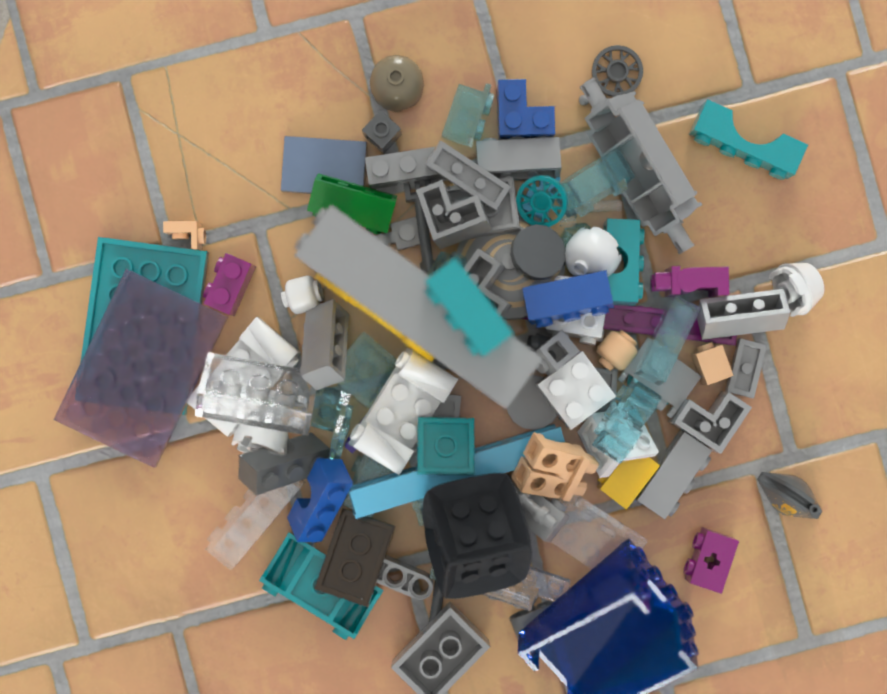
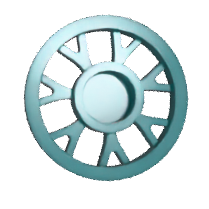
(542, 200)

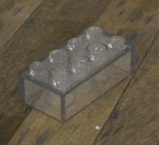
(255, 394)

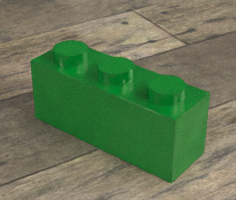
(360, 203)

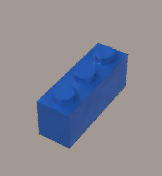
(568, 298)

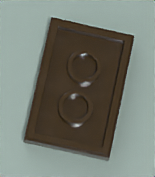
(355, 558)

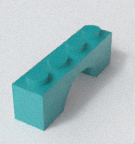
(716, 127)

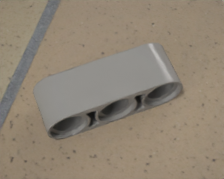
(405, 584)

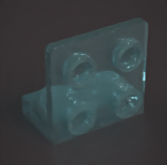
(466, 114)

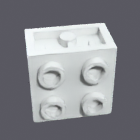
(643, 448)

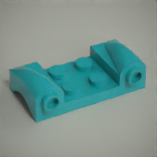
(295, 575)

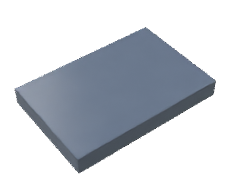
(309, 156)

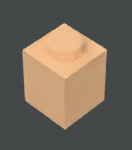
(711, 363)

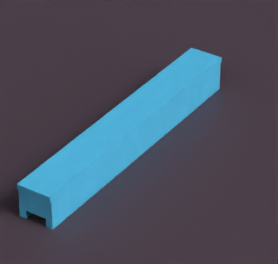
(407, 487)

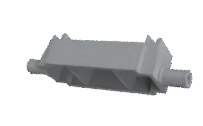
(658, 181)

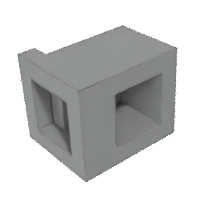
(555, 353)

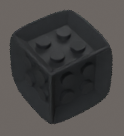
(476, 535)

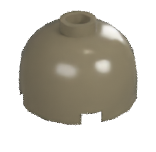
(396, 83)

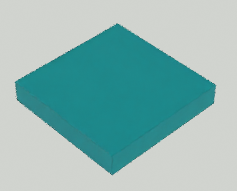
(445, 446)

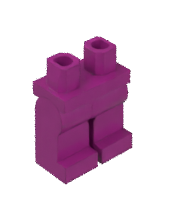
(691, 279)

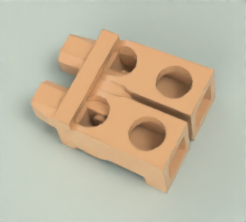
(553, 469)

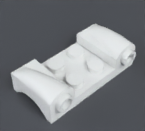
(258, 344)
(391, 422)

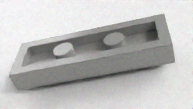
(467, 175)

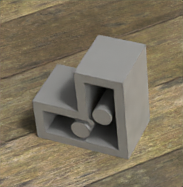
(449, 221)
(484, 272)
(715, 426)

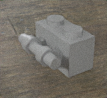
(542, 515)

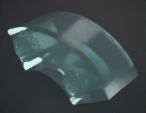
(594, 182)

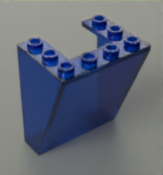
(614, 630)

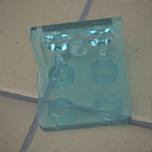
(333, 414)

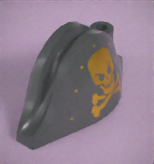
(789, 495)

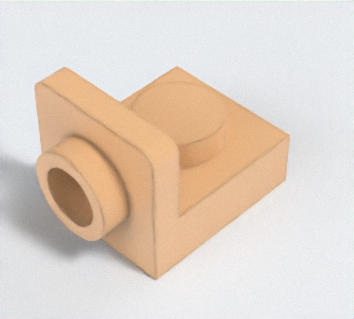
(182, 229)

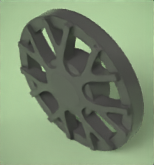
(617, 70)

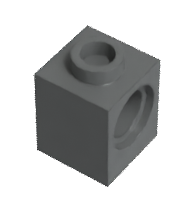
(382, 132)

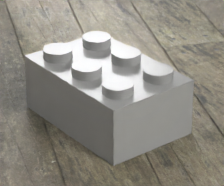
(440, 652)

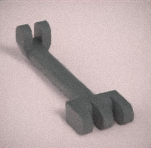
(423, 229)

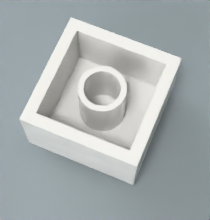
(575, 390)

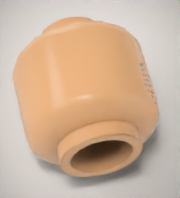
(617, 350)

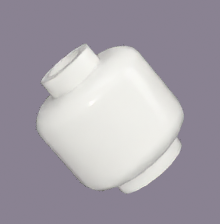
(302, 294)

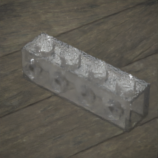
(249, 523)

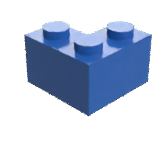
(516, 118)

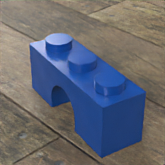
(329, 487)

